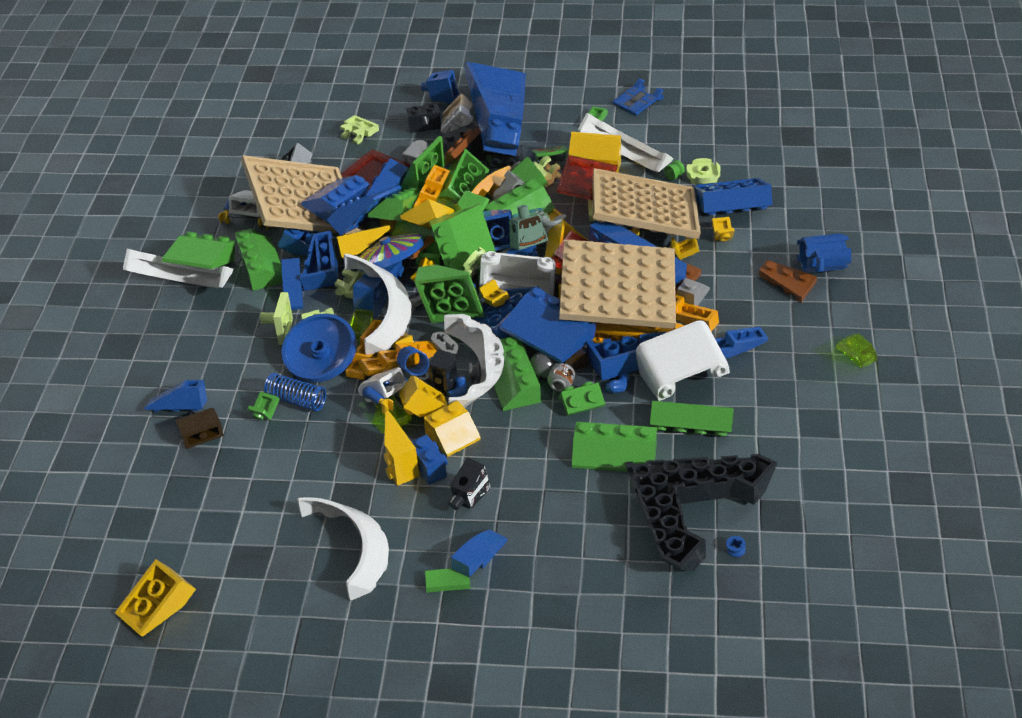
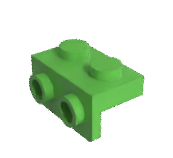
(582, 398)

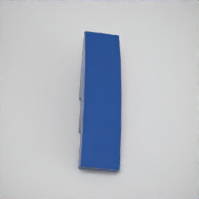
(741, 340)

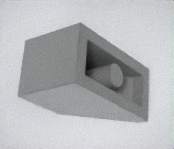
(692, 291)

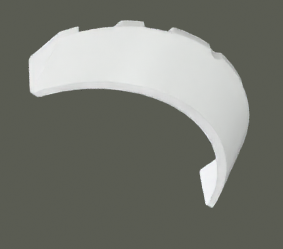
(630, 147)
(153, 266)
(398, 310)
(485, 346)
(375, 544)

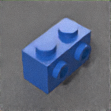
(430, 461)

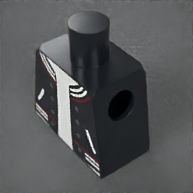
(469, 485)

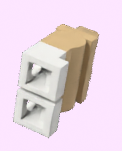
(457, 114)

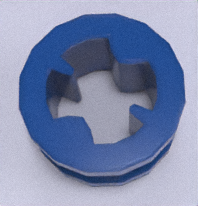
(732, 550)

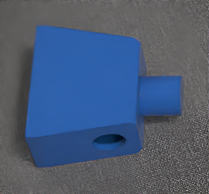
(441, 86)

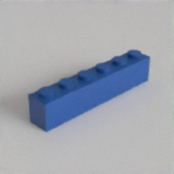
(610, 233)

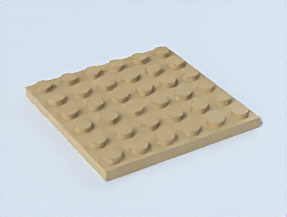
(281, 188)
(645, 204)
(618, 284)

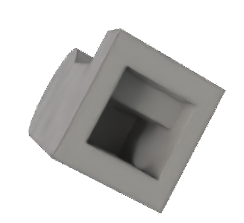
(414, 151)
(512, 181)

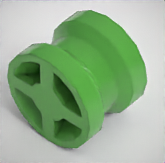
(674, 170)

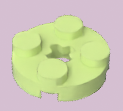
(703, 171)
(474, 261)

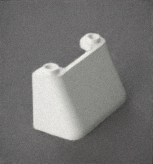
(518, 271)
(679, 356)

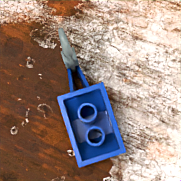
(499, 225)

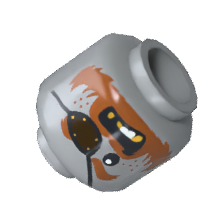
(561, 376)

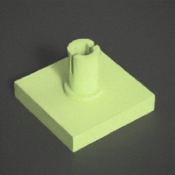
(281, 318)

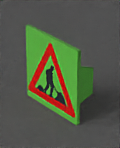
(550, 151)

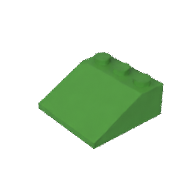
(423, 164)
(460, 235)
(201, 251)
(447, 292)

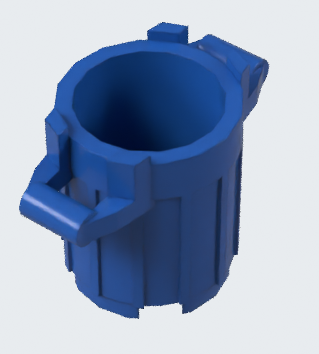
(823, 253)

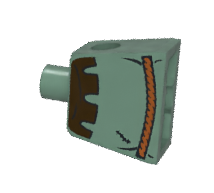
(526, 229)

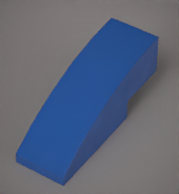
(291, 282)
(477, 552)

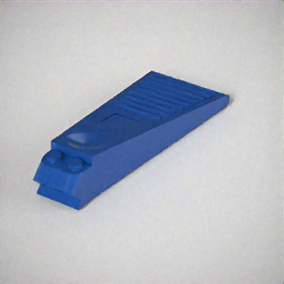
(497, 105)

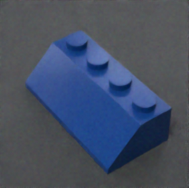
(335, 195)

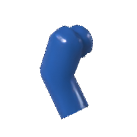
(618, 386)
(460, 388)

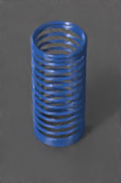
(422, 366)
(276, 385)

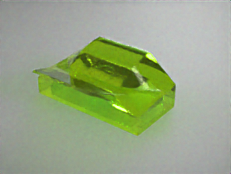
(360, 321)
(858, 349)
(399, 415)

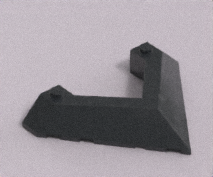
(669, 483)

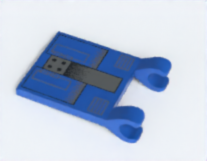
(637, 100)

